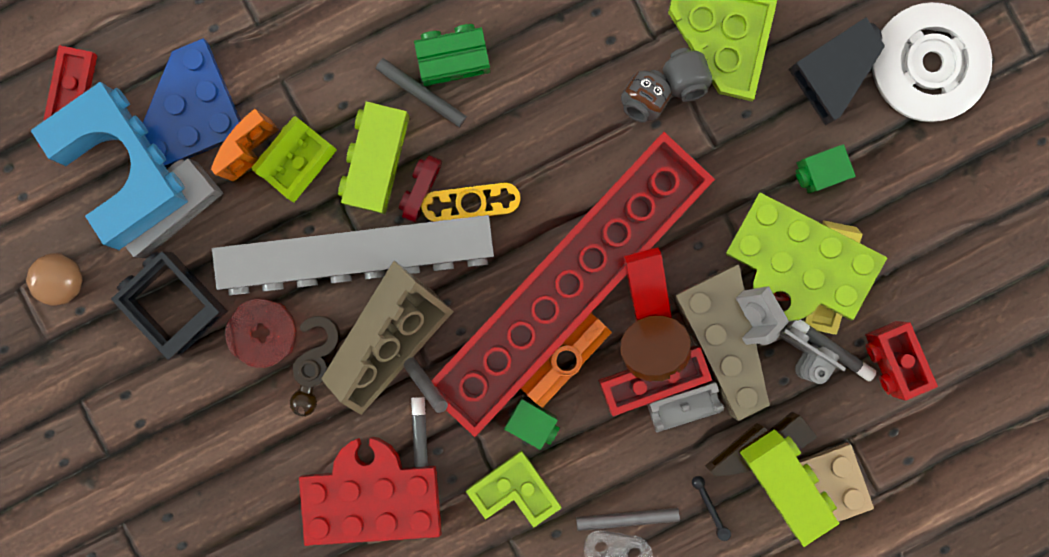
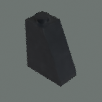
(838, 69)

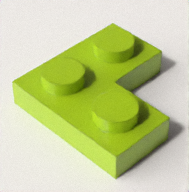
(515, 481)

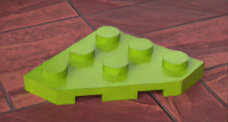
(731, 38)

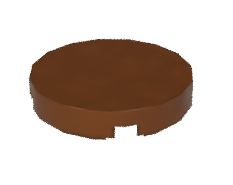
(655, 348)

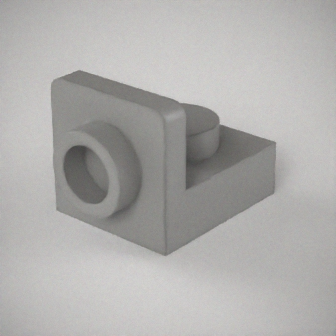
(764, 315)

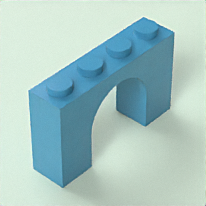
(150, 189)

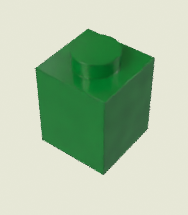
(824, 169)
(532, 423)

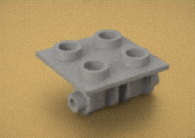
(815, 363)

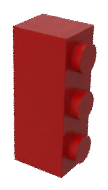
(627, 392)

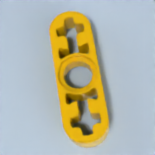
(444, 196)

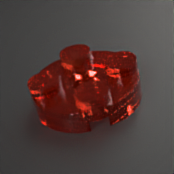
(246, 320)

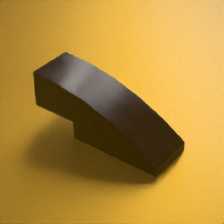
(731, 461)

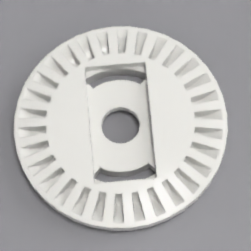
(964, 59)

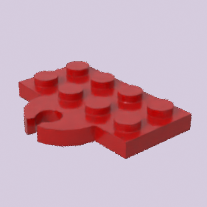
(369, 499)

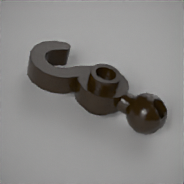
(312, 365)

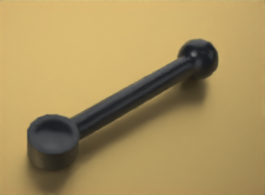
(722, 532)

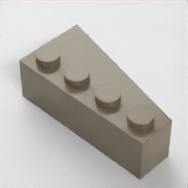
(718, 328)
(387, 333)

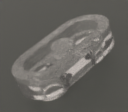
(617, 544)

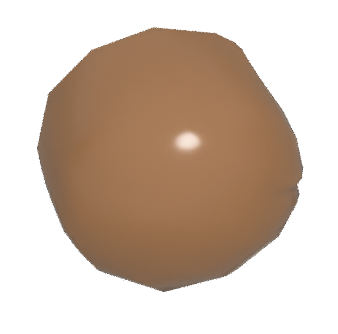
(54, 279)

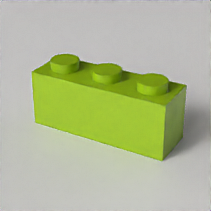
(374, 157)
(791, 486)

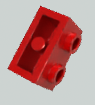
(900, 360)

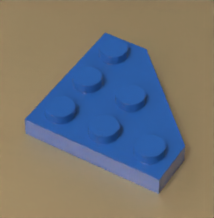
(190, 105)

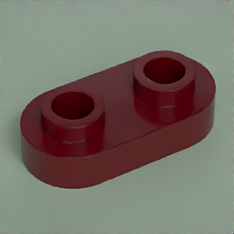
(426, 174)

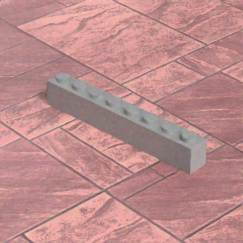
(352, 253)

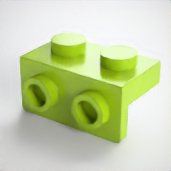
(294, 159)

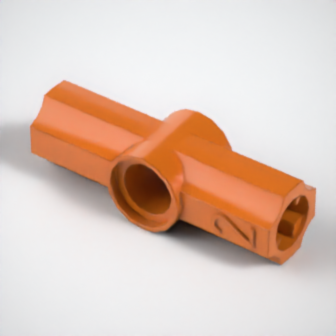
(550, 376)

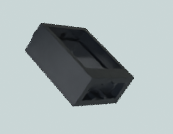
(133, 286)

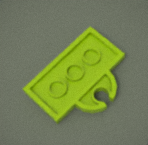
(804, 260)

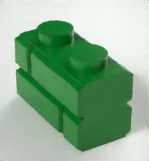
(452, 55)

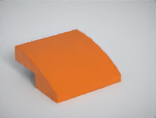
(236, 152)

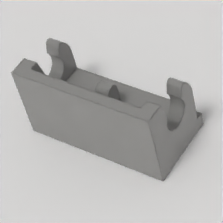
(685, 406)

